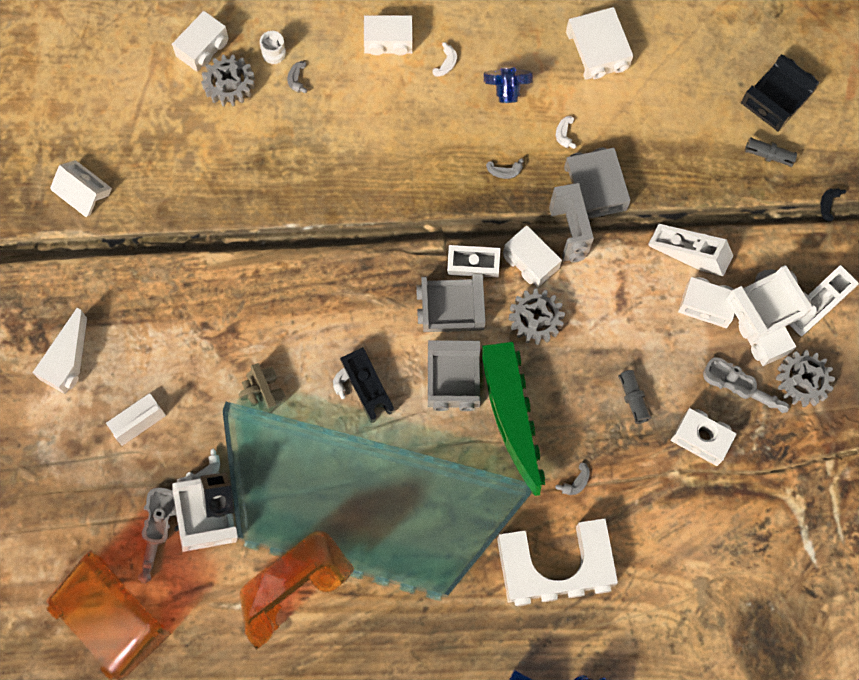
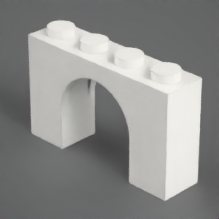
(525, 583)

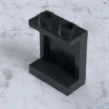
(780, 92)

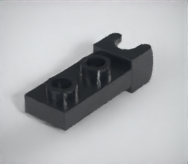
(366, 383)

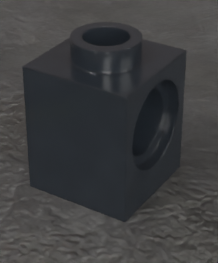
(213, 486)

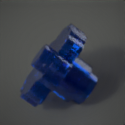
(508, 82)

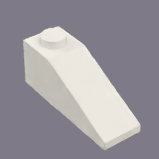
(693, 248)
(825, 298)
(63, 359)

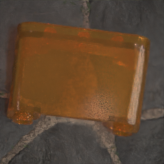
(312, 559)
(106, 617)

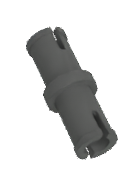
(770, 152)
(634, 397)

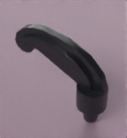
(826, 202)

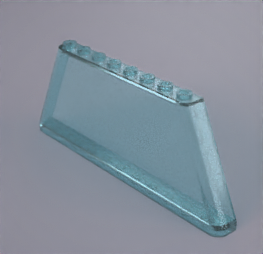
(383, 506)

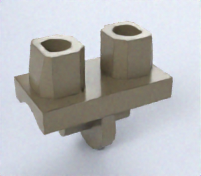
(258, 391)

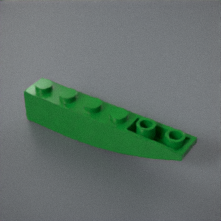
(512, 409)

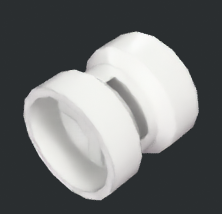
(272, 47)

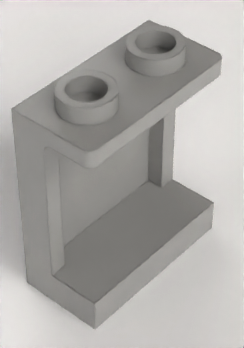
(599, 181)
(569, 201)
(451, 304)
(453, 375)

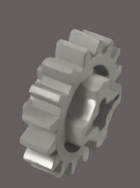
(228, 80)
(547, 320)
(806, 389)

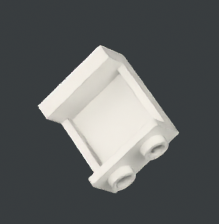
(600, 43)
(769, 303)
(194, 527)

